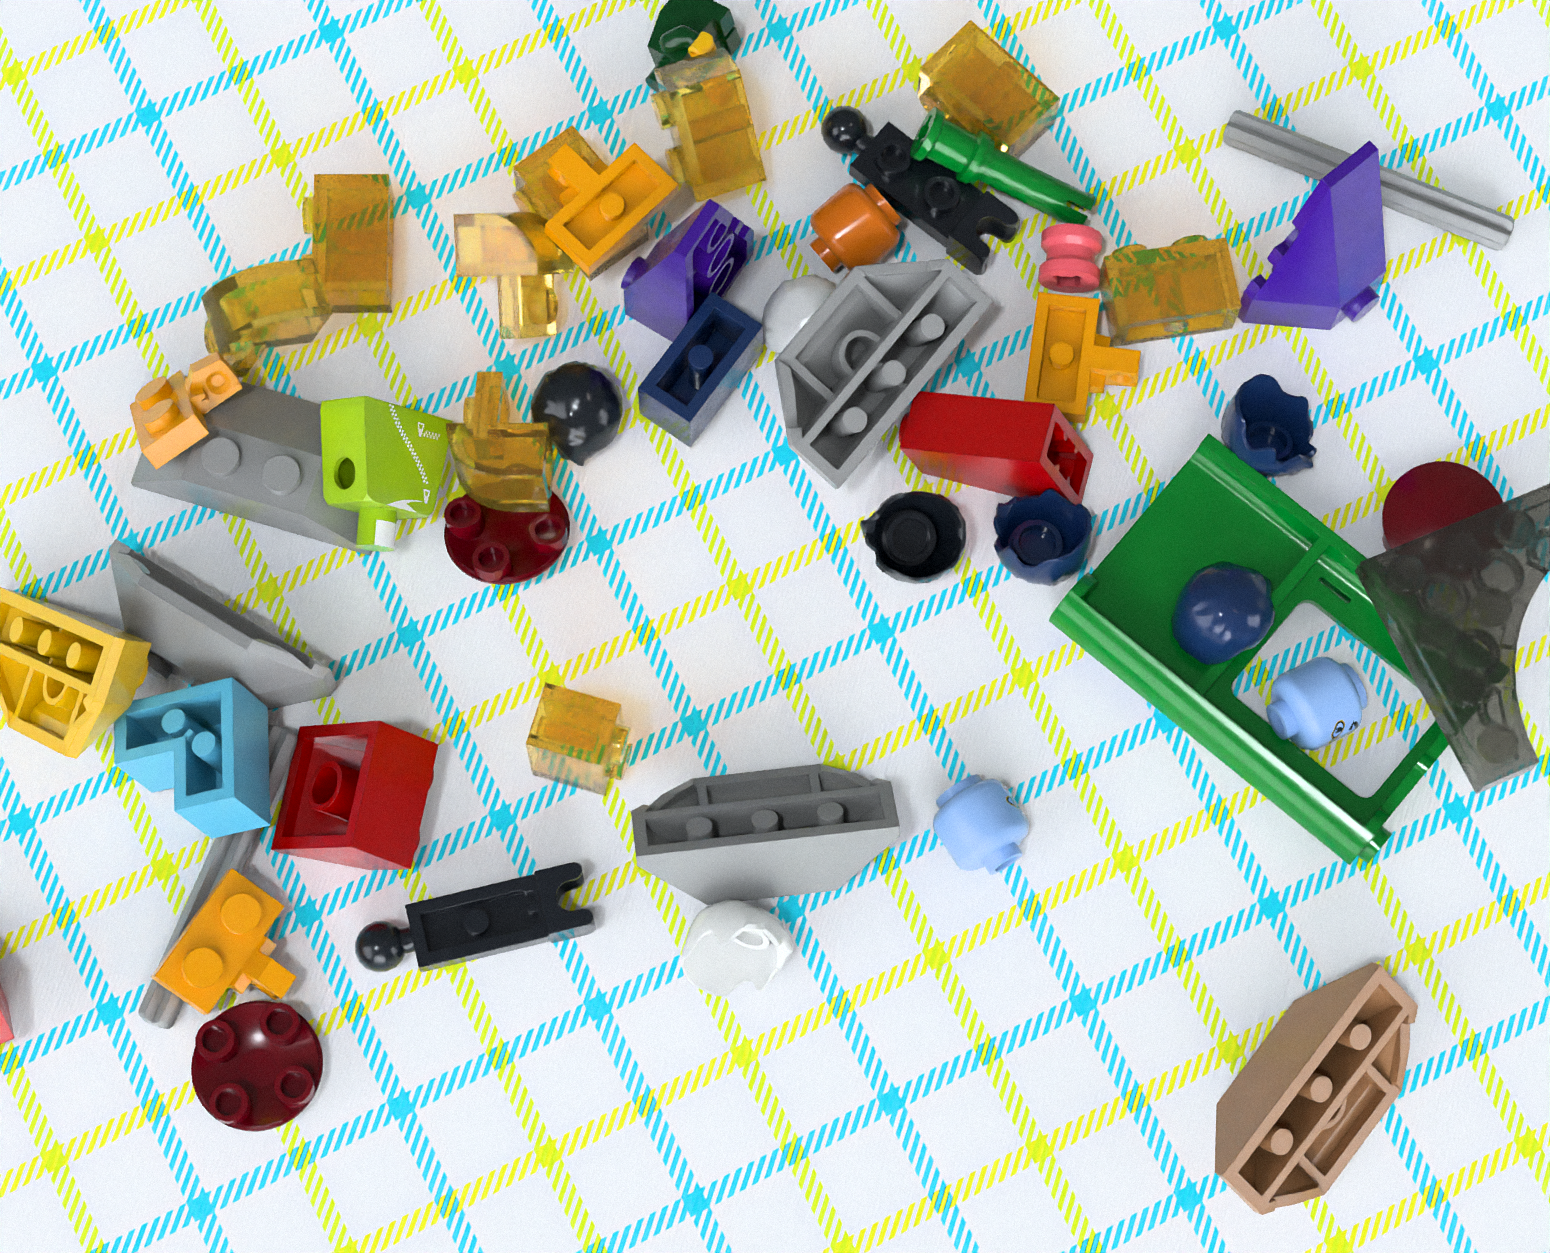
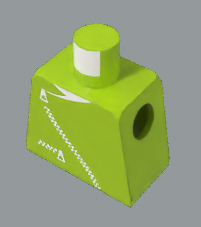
(381, 464)

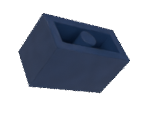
(700, 369)

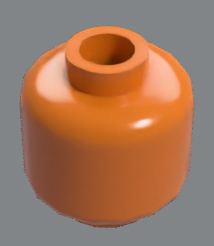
(854, 227)

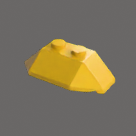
(64, 672)

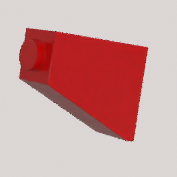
(996, 444)

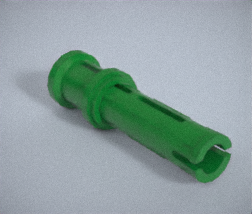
(976, 159)

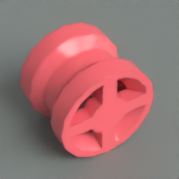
(1070, 258)

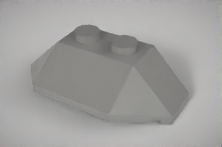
(870, 357)
(258, 466)
(207, 640)
(765, 832)

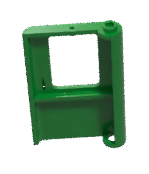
(1124, 613)

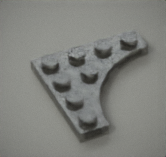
(1457, 620)

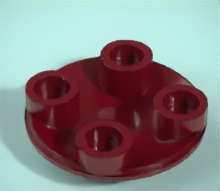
(1432, 499)
(504, 544)
(256, 1065)

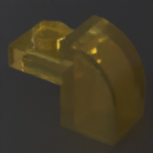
(522, 259)
(263, 310)
(498, 460)

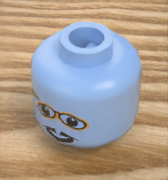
(1316, 703)
(980, 824)

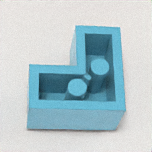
(207, 747)

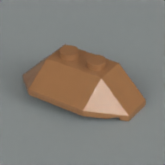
(1314, 1090)

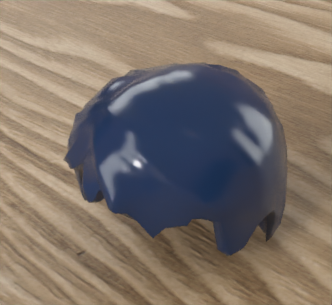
(1269, 427)
(1042, 537)
(1222, 612)

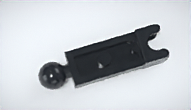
(921, 189)
(479, 922)

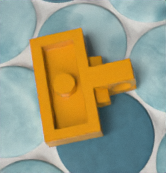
(604, 202)
(1071, 358)
(172, 410)
(226, 947)

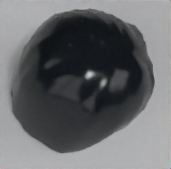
(580, 409)
(916, 536)

